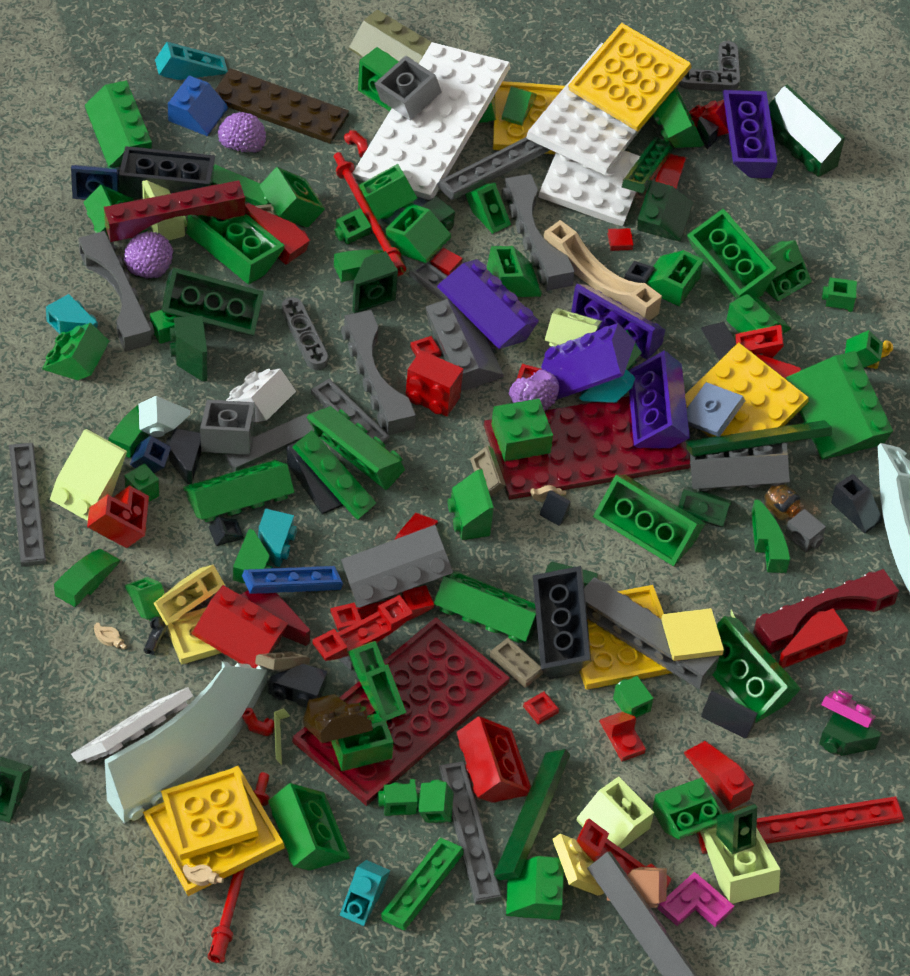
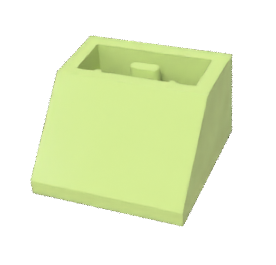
(618, 812)

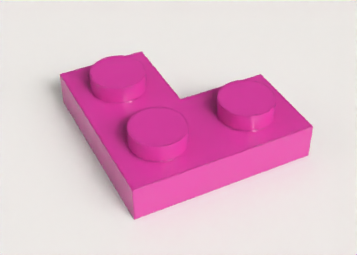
(842, 703)
(699, 896)

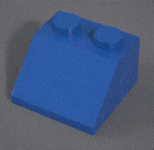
(196, 106)

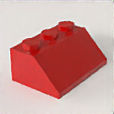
(239, 627)
(493, 760)

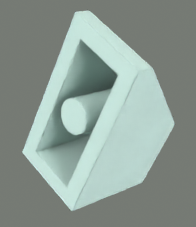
(160, 416)

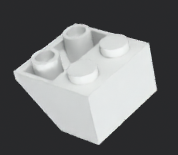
(268, 391)

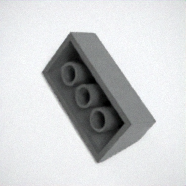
(463, 344)
(741, 468)
(396, 566)

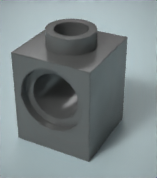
(805, 531)

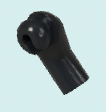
(158, 630)

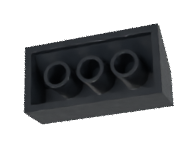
(164, 168)
(562, 622)

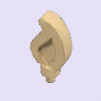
(541, 493)
(109, 636)
(201, 875)

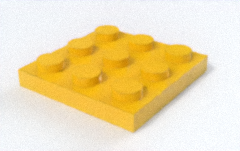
(209, 813)

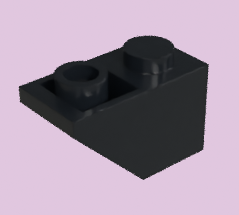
(856, 503)
(298, 684)

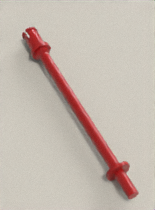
(345, 170)
(222, 934)

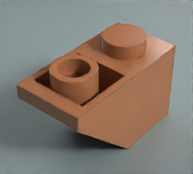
(650, 884)

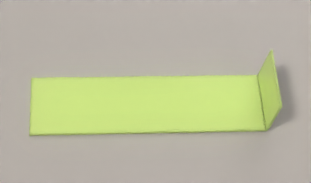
(280, 714)

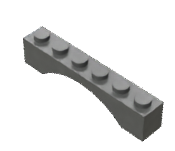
(100, 258)
(552, 265)
(393, 408)

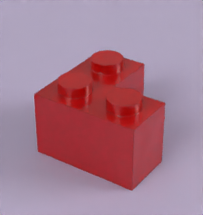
(120, 517)

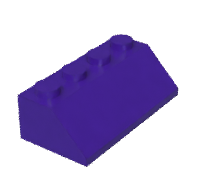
(750, 132)
(489, 304)
(598, 306)
(589, 359)
(658, 403)

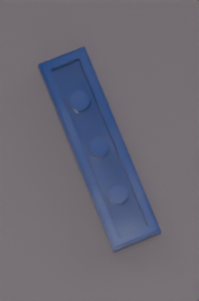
(292, 579)

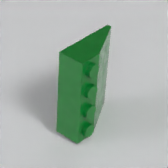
(846, 401)

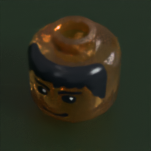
(782, 501)

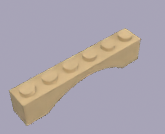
(633, 295)

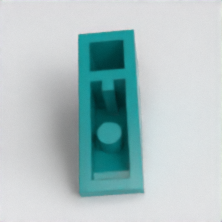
(181, 61)

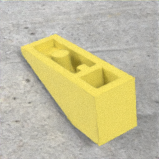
(189, 593)

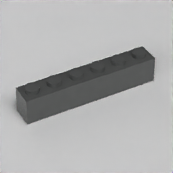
(641, 631)

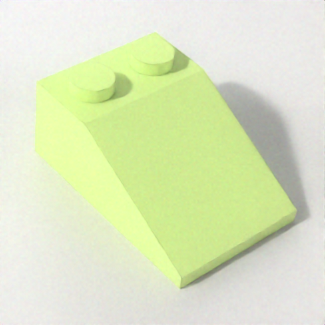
(88, 474)
(743, 874)

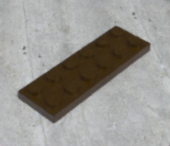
(281, 106)

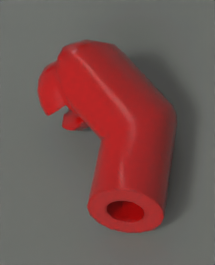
(355, 137)
(254, 725)

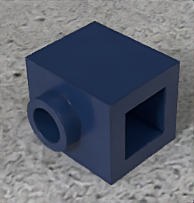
(152, 453)

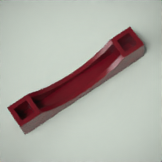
(132, 217)
(867, 593)

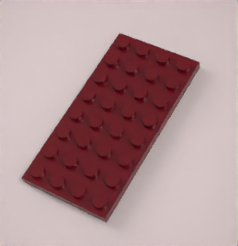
(587, 449)
(440, 688)

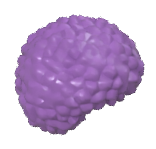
(242, 133)
(148, 255)
(540, 385)

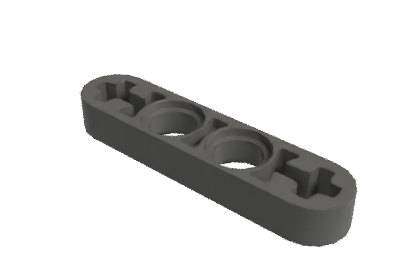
(304, 334)

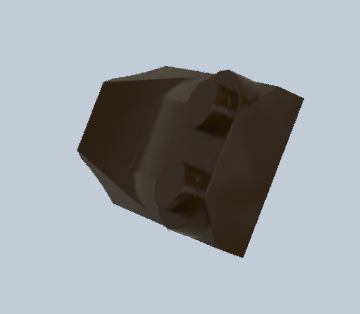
(334, 719)

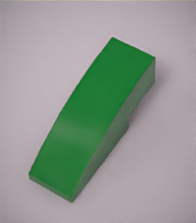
(349, 262)
(128, 432)
(769, 539)
(85, 576)
(377, 680)

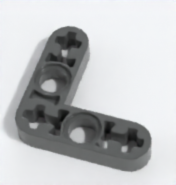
(723, 74)

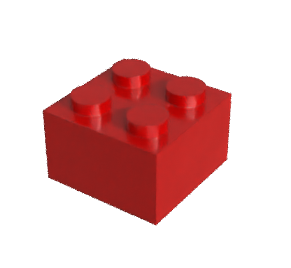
(434, 383)

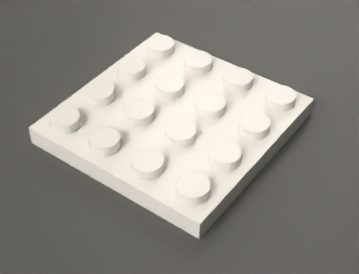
(589, 190)
(133, 726)

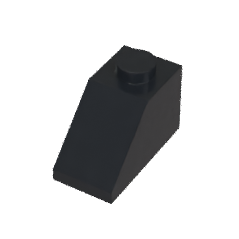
(185, 452)

